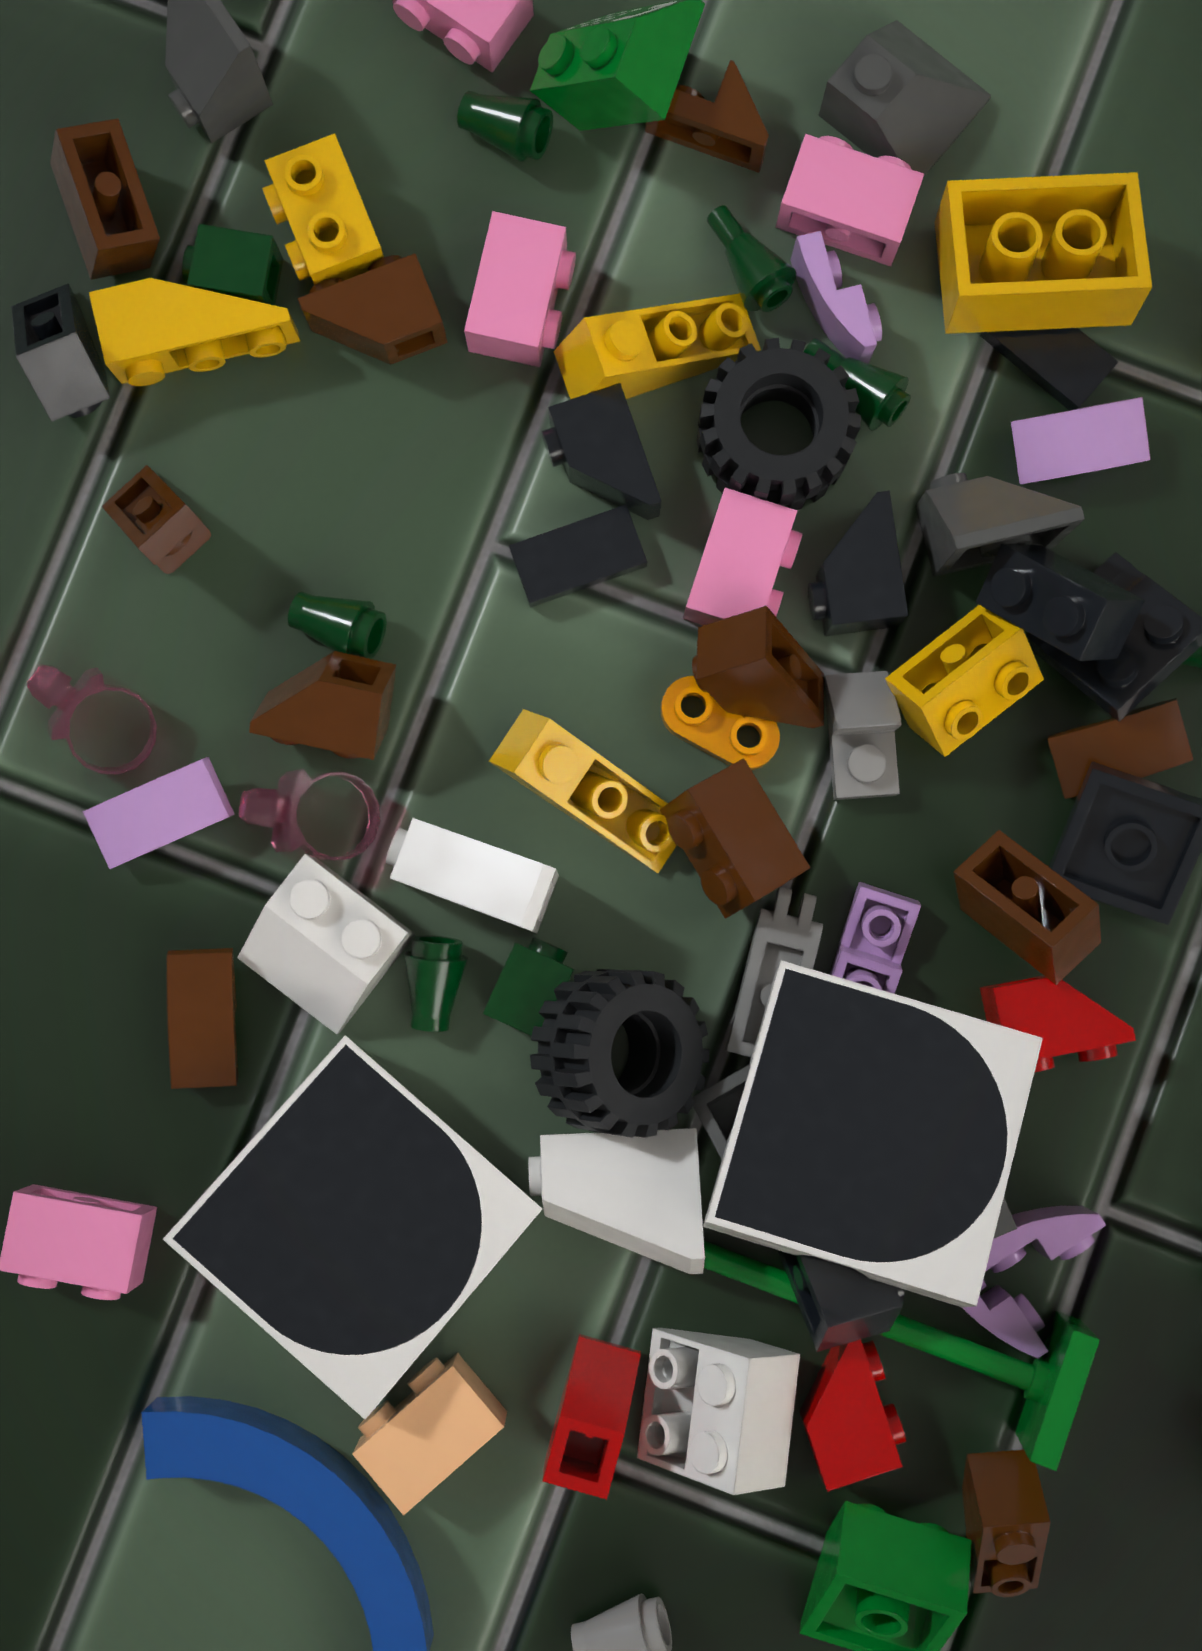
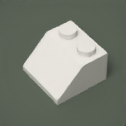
(323, 943)

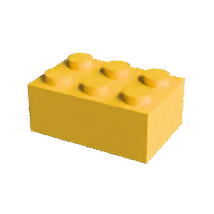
(1042, 252)

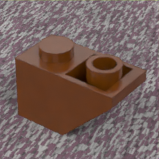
(379, 311)
(331, 706)
(1004, 1521)

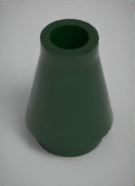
(509, 123)
(339, 623)
(433, 978)

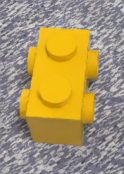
(324, 211)
(964, 679)

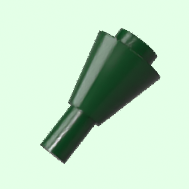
(759, 273)
(879, 390)

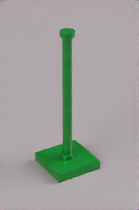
(1049, 1384)

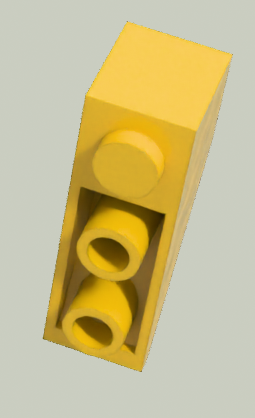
(171, 327)
(653, 345)
(586, 787)

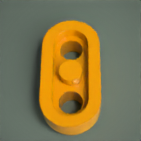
(716, 729)

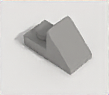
(862, 735)

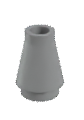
(630, 1626)

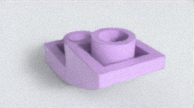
(841, 312)
(1081, 440)
(158, 812)
(875, 938)
(1051, 1230)
(1009, 1319)

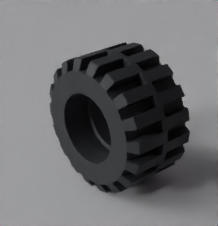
(788, 378)
(661, 1060)

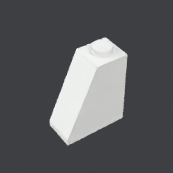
(472, 874)
(626, 1191)

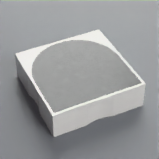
(875, 1134)
(353, 1226)

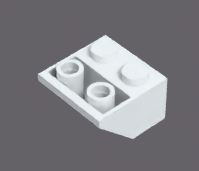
(719, 1409)

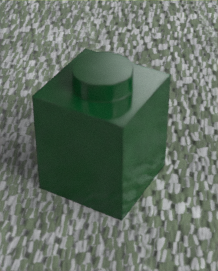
(234, 263)
(527, 983)

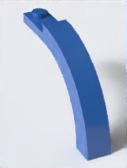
(312, 1483)

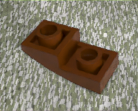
(1139, 744)
(202, 1018)

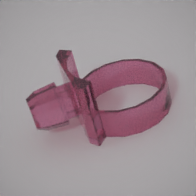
(53, 688)
(278, 810)

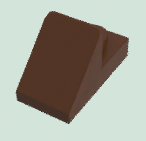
(721, 128)
(157, 520)

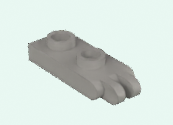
(774, 939)

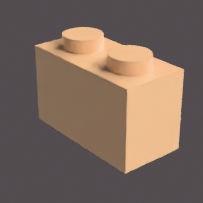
(429, 1432)

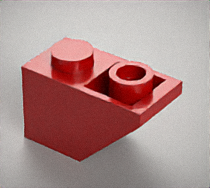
(1059, 1015)
(592, 1417)
(846, 1420)

